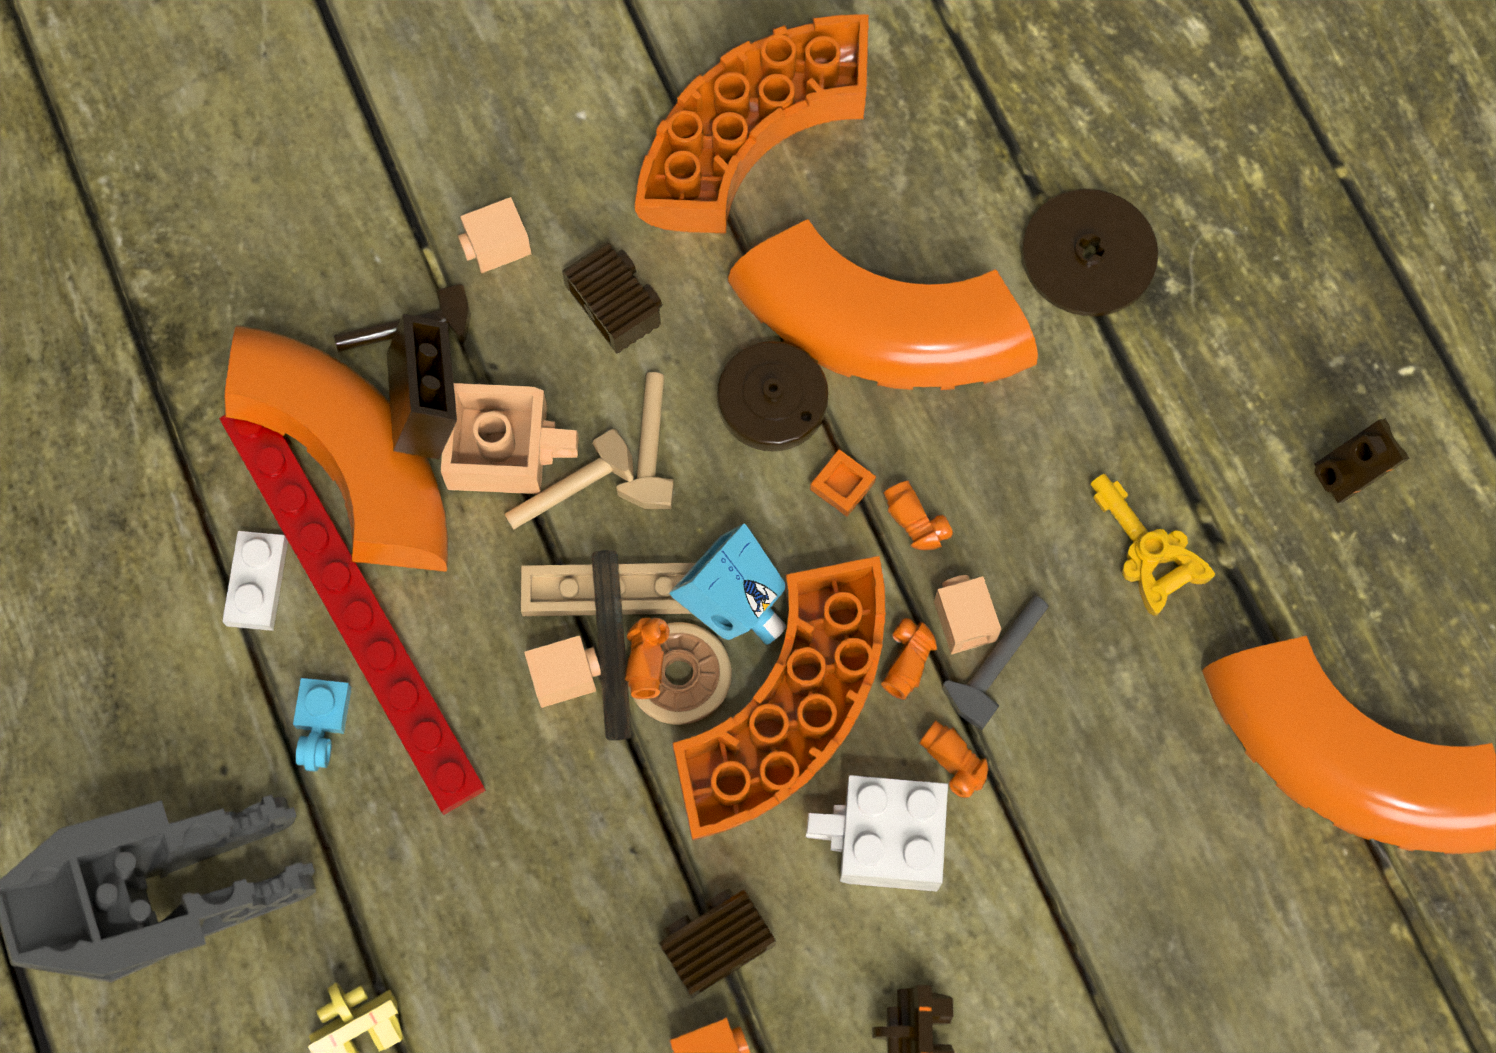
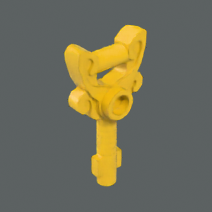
(1150, 550)

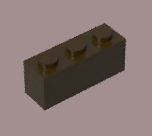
(421, 387)

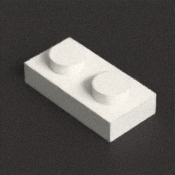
(255, 580)

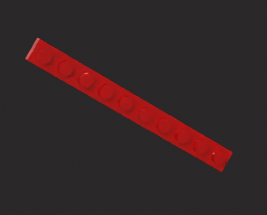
(356, 614)

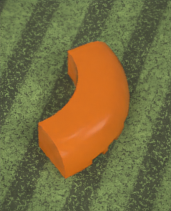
(743, 111)
(880, 325)
(348, 431)
(800, 708)
(1348, 764)

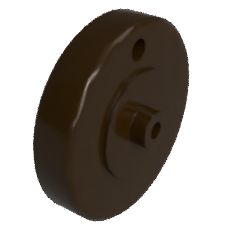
(772, 396)

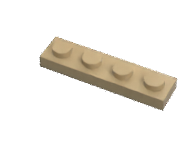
(570, 589)

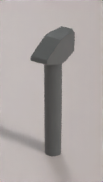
(970, 699)

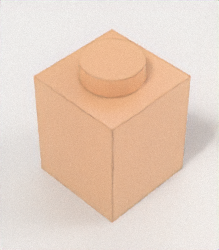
(494, 235)
(966, 613)
(562, 670)

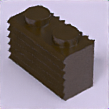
(613, 296)
(716, 942)

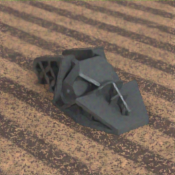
(85, 901)

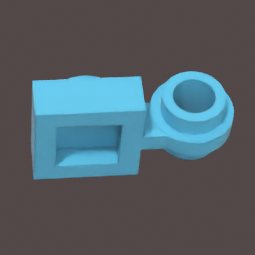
(322, 709)

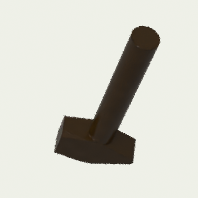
(453, 311)

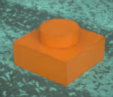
(843, 483)

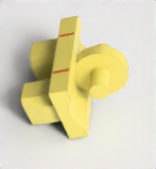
(376, 1016)

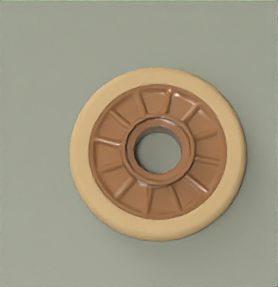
(708, 683)

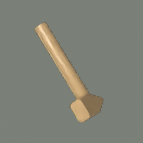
(613, 458)
(648, 490)

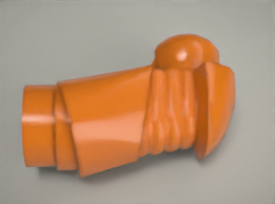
(909, 513)
(646, 657)
(910, 662)
(953, 754)

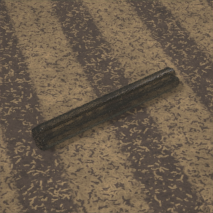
(611, 645)

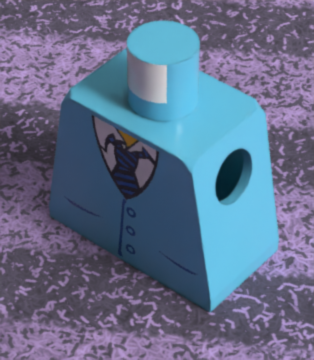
(734, 588)

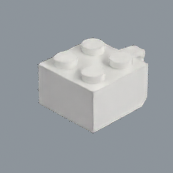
(887, 832)

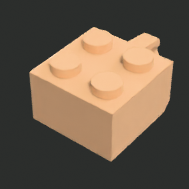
(502, 440)

